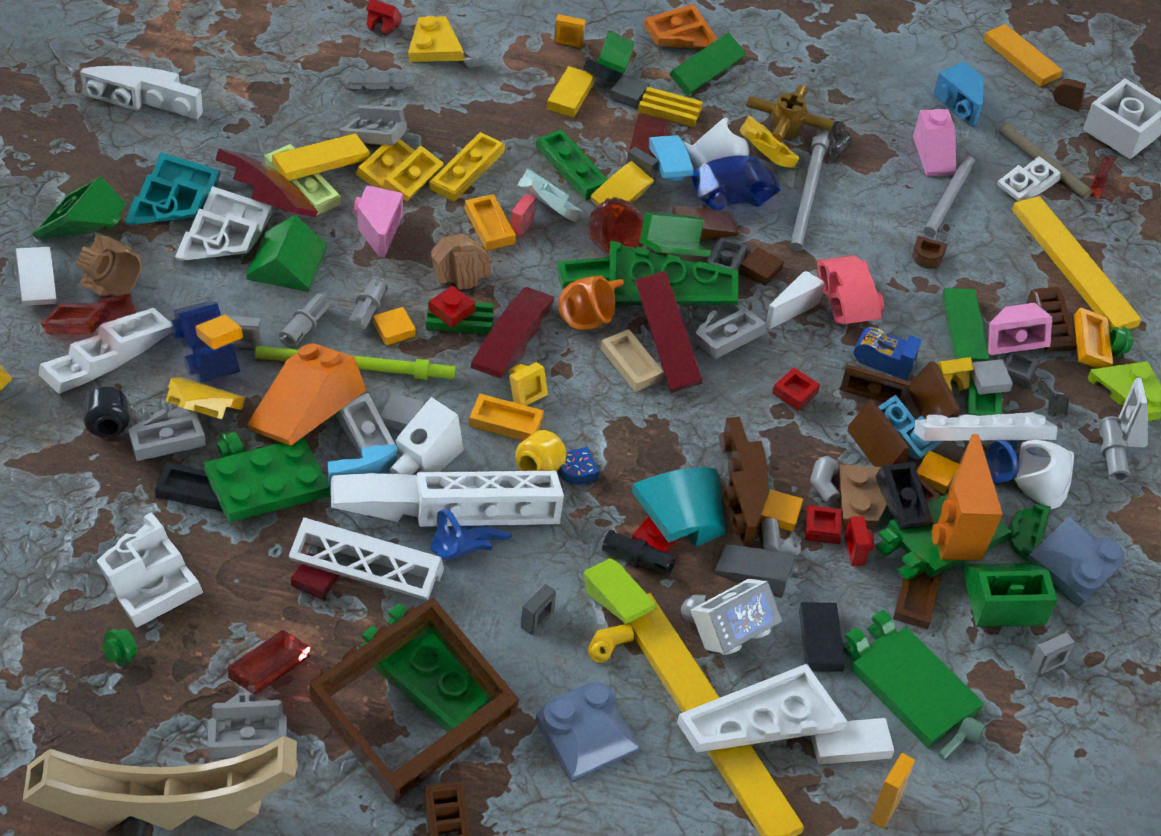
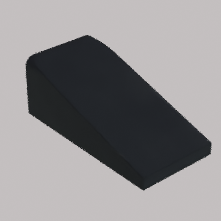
(904, 495)

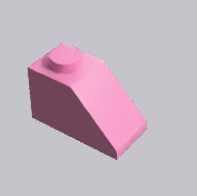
(936, 142)
(379, 217)
(1019, 329)

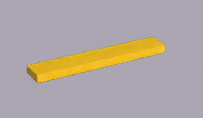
(1075, 263)

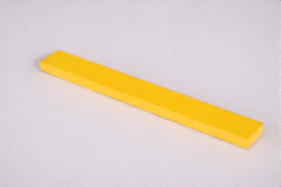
(689, 689)

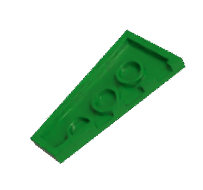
(690, 281)

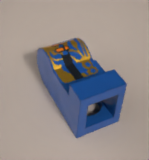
(887, 352)

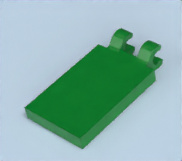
(919, 546)
(430, 676)
(910, 680)

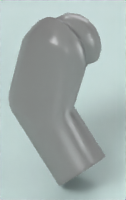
(821, 479)
(772, 539)

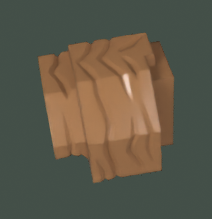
(460, 261)
(109, 267)

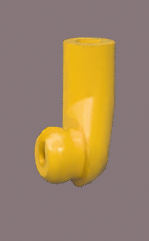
(606, 640)

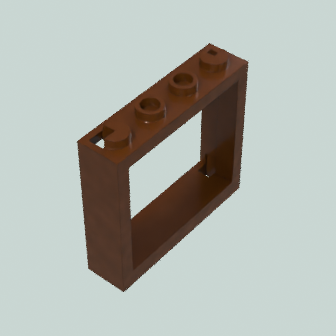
(451, 745)

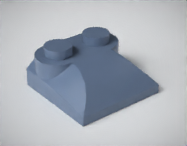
(1078, 560)
(586, 730)

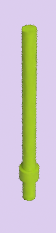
(420, 369)

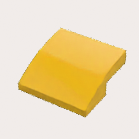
(399, 168)

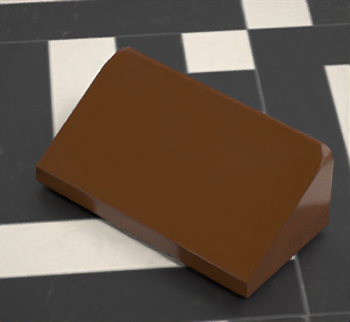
(873, 384)
(932, 393)
(877, 437)

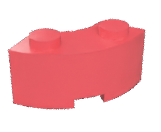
(850, 289)

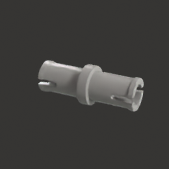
(1114, 449)

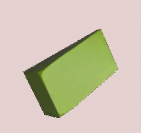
(617, 591)

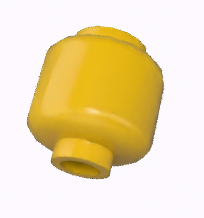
(541, 452)

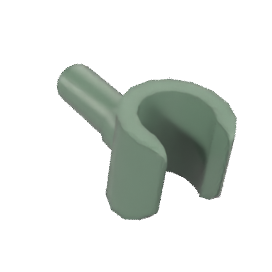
(969, 730)

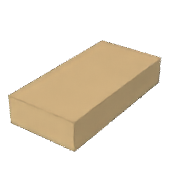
(632, 360)

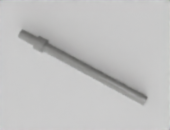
(818, 148)

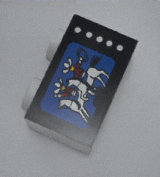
(736, 616)

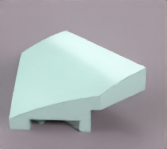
(549, 195)

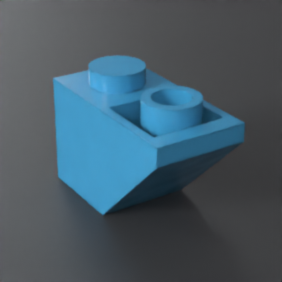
(961, 91)

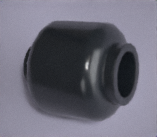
(105, 411)

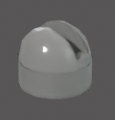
(689, 603)

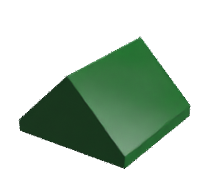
(288, 256)

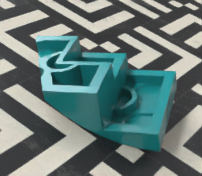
(172, 191)
(684, 504)

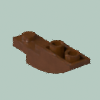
(747, 480)

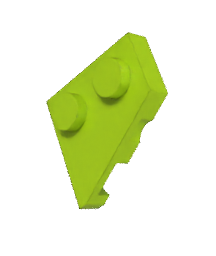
(1120, 380)

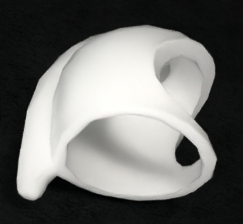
(716, 144)
(1045, 478)

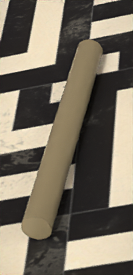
(1034, 151)

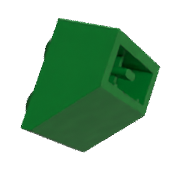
(1009, 594)

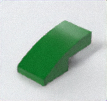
(616, 52)

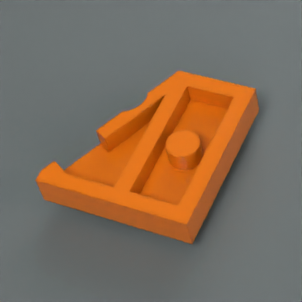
(680, 29)

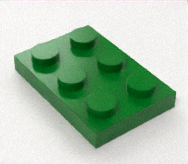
(266, 479)

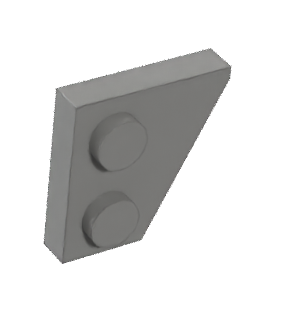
(728, 329)
(166, 434)

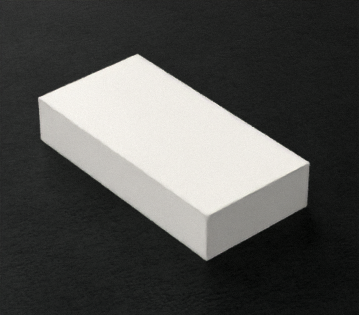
(857, 742)

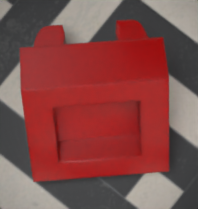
(382, 13)

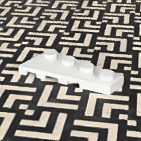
(989, 427)
(768, 711)

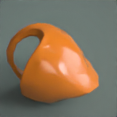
(588, 302)

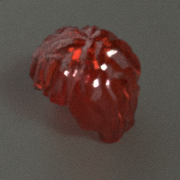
(616, 222)

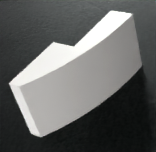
(1030, 180)
(36, 276)

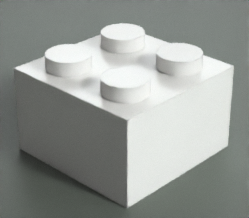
(1125, 118)

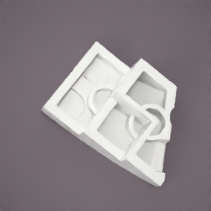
(224, 226)
(148, 573)

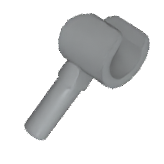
(472, 58)

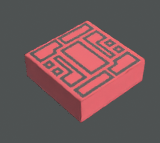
(523, 214)

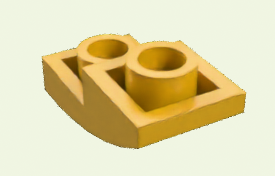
(626, 184)

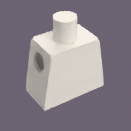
(429, 440)

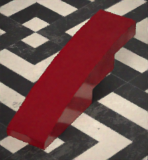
(268, 184)
(511, 332)
(668, 332)

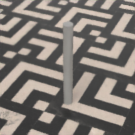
(949, 196)

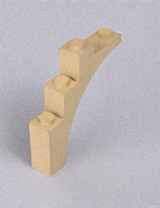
(108, 793)

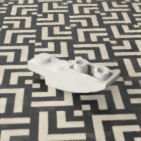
(141, 85)

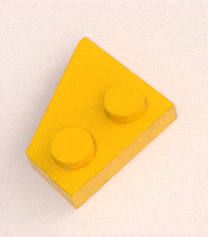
(434, 41)

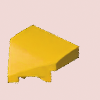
(768, 144)
(202, 397)

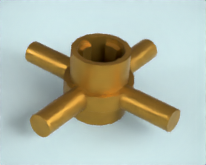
(790, 114)

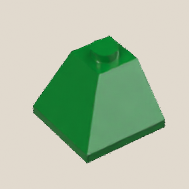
(83, 211)

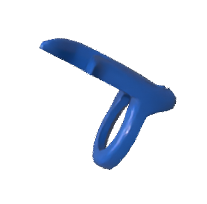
(1003, 462)
(462, 539)

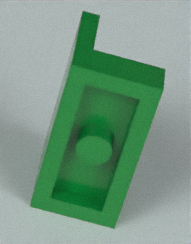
(673, 234)

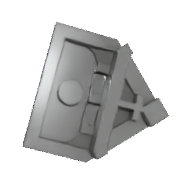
(378, 123)
(244, 725)

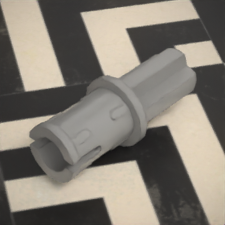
(368, 303)
(304, 321)

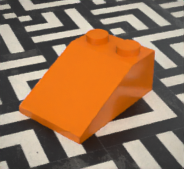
(307, 393)
(970, 509)

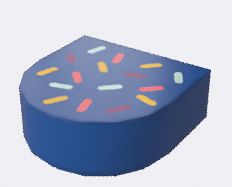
(579, 467)

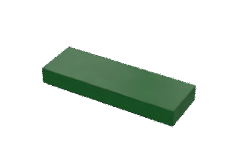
(707, 64)
(571, 163)
(965, 324)

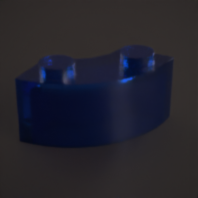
(735, 181)
(200, 358)

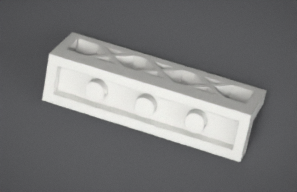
(491, 502)
(368, 551)

